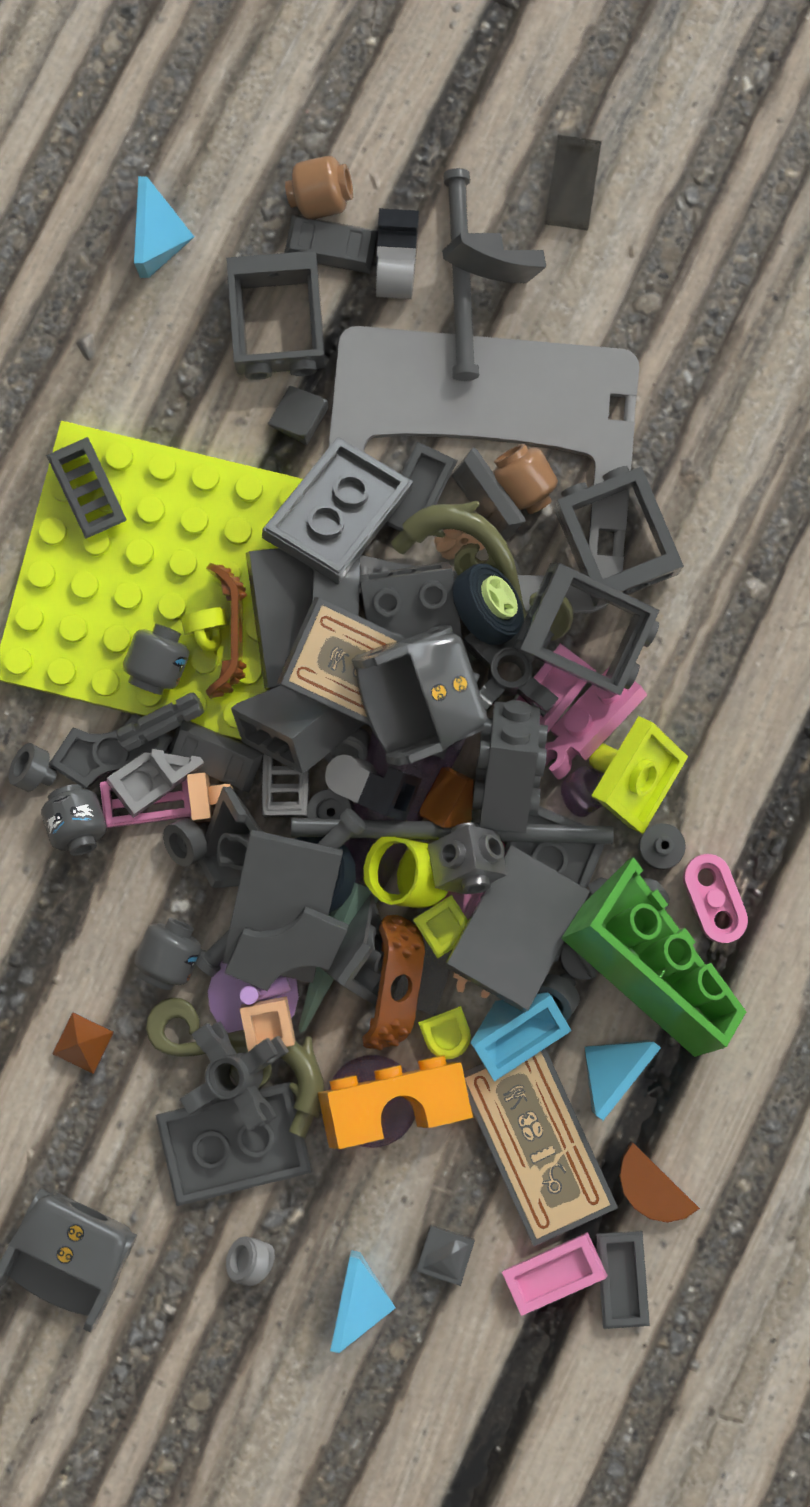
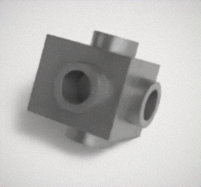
(467, 859)

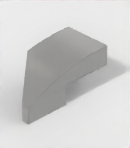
(150, 778)

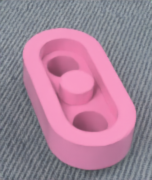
(717, 897)

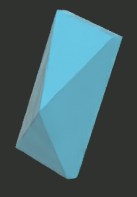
(158, 230)
(512, 1036)
(613, 1071)
(361, 1303)

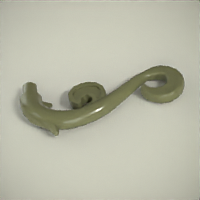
(461, 517)
(299, 1058)

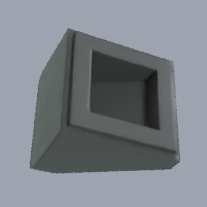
(299, 414)

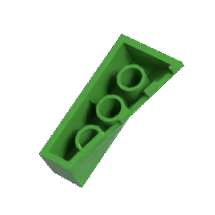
(654, 962)

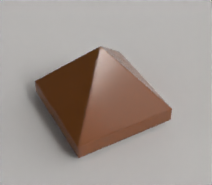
(83, 1043)

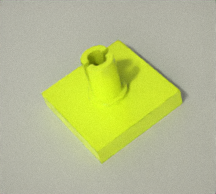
(637, 773)

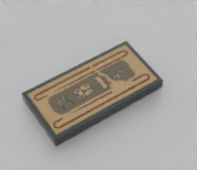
(322, 657)
(539, 1147)

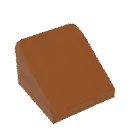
(449, 799)

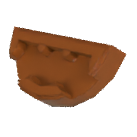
(652, 1190)

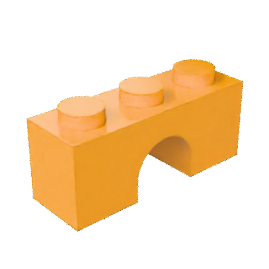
(354, 1109)

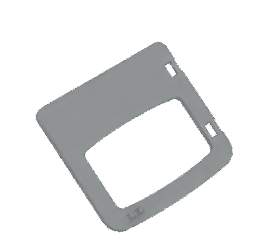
(523, 395)

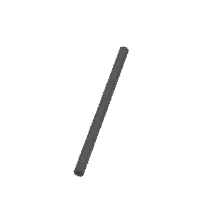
(429, 831)

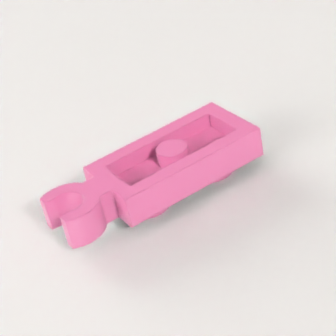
(589, 725)

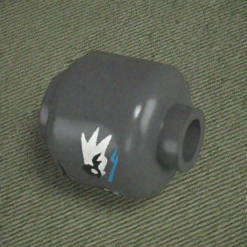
(73, 819)

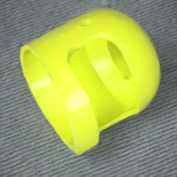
(413, 875)

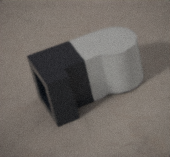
(396, 252)
(360, 782)

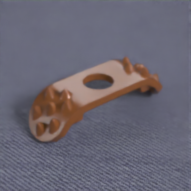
(231, 669)
(405, 956)

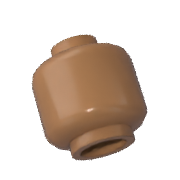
(319, 187)
(526, 477)

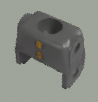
(420, 695)
(68, 1255)

